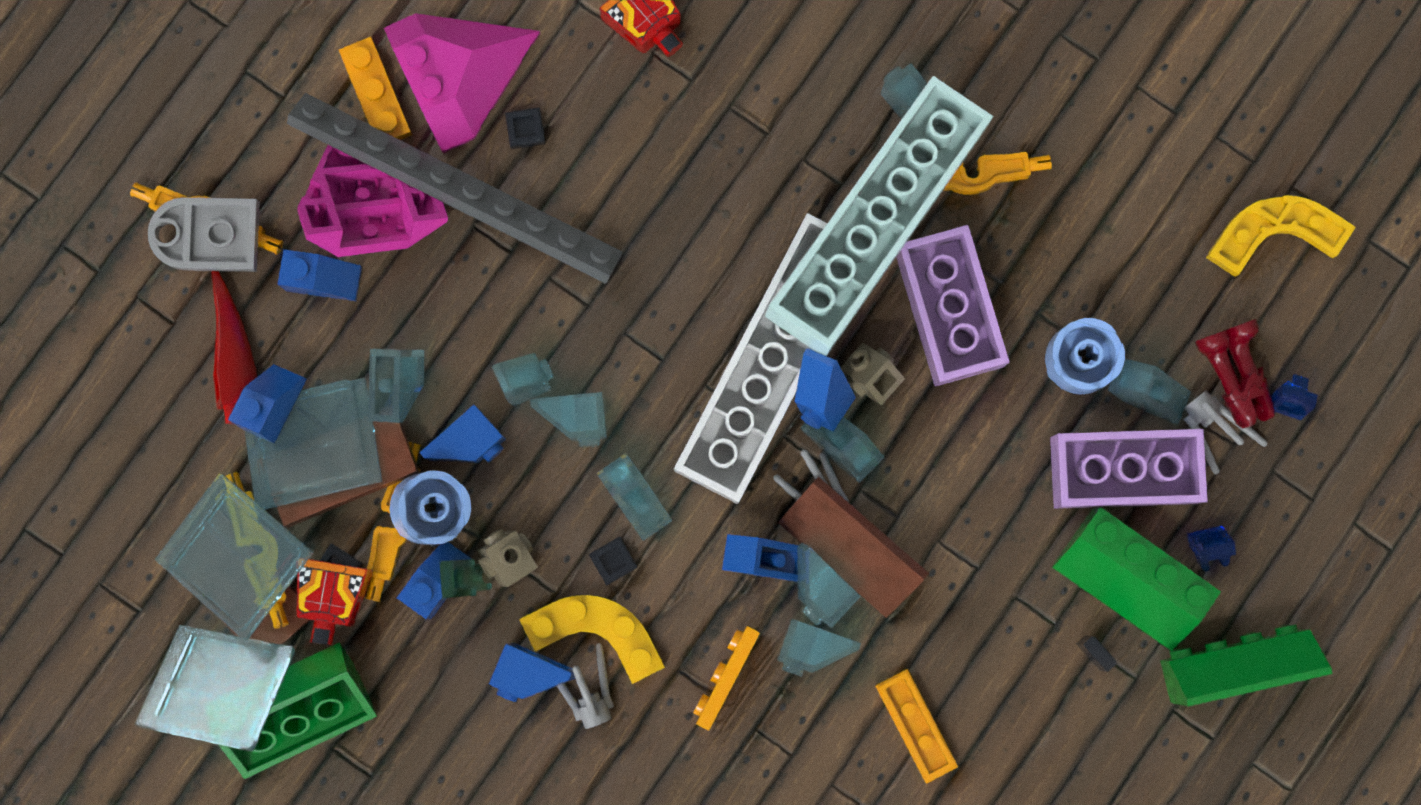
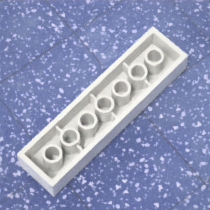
(750, 392)

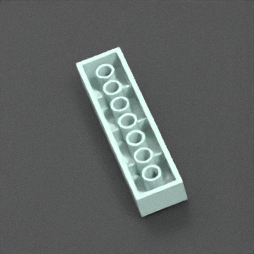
(878, 216)

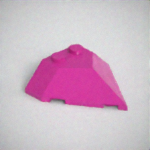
(457, 70)
(363, 209)

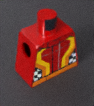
(644, 23)
(330, 596)

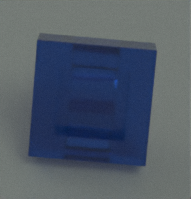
(1294, 399)
(1212, 545)

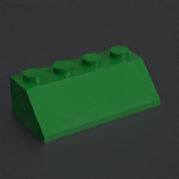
(1135, 578)
(1243, 666)
(313, 705)

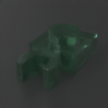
(461, 578)

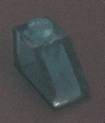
(523, 378)
(394, 382)
(1150, 390)
(575, 416)
(847, 448)
(634, 496)
(822, 589)
(812, 648)

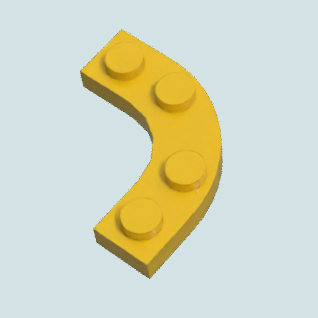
(1278, 216)
(601, 617)

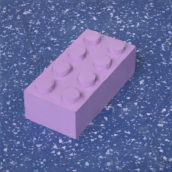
(951, 306)
(1128, 468)

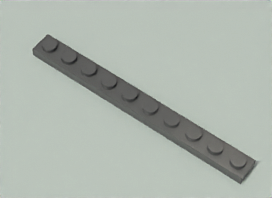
(454, 187)

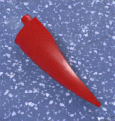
(233, 354)

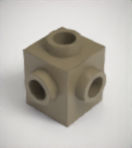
(872, 373)
(518, 560)

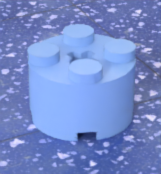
(1102, 348)
(436, 488)

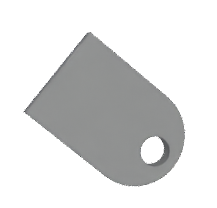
(209, 234)

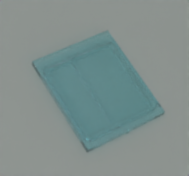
(320, 449)
(233, 556)
(215, 687)

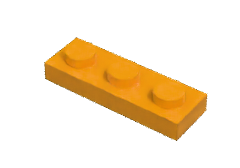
(374, 88)
(725, 676)

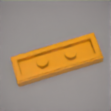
(916, 726)

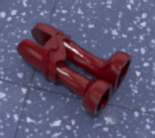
(1249, 394)

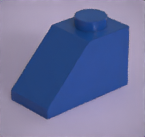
(319, 275)
(822, 391)
(267, 402)
(466, 440)
(761, 557)
(424, 587)
(526, 673)

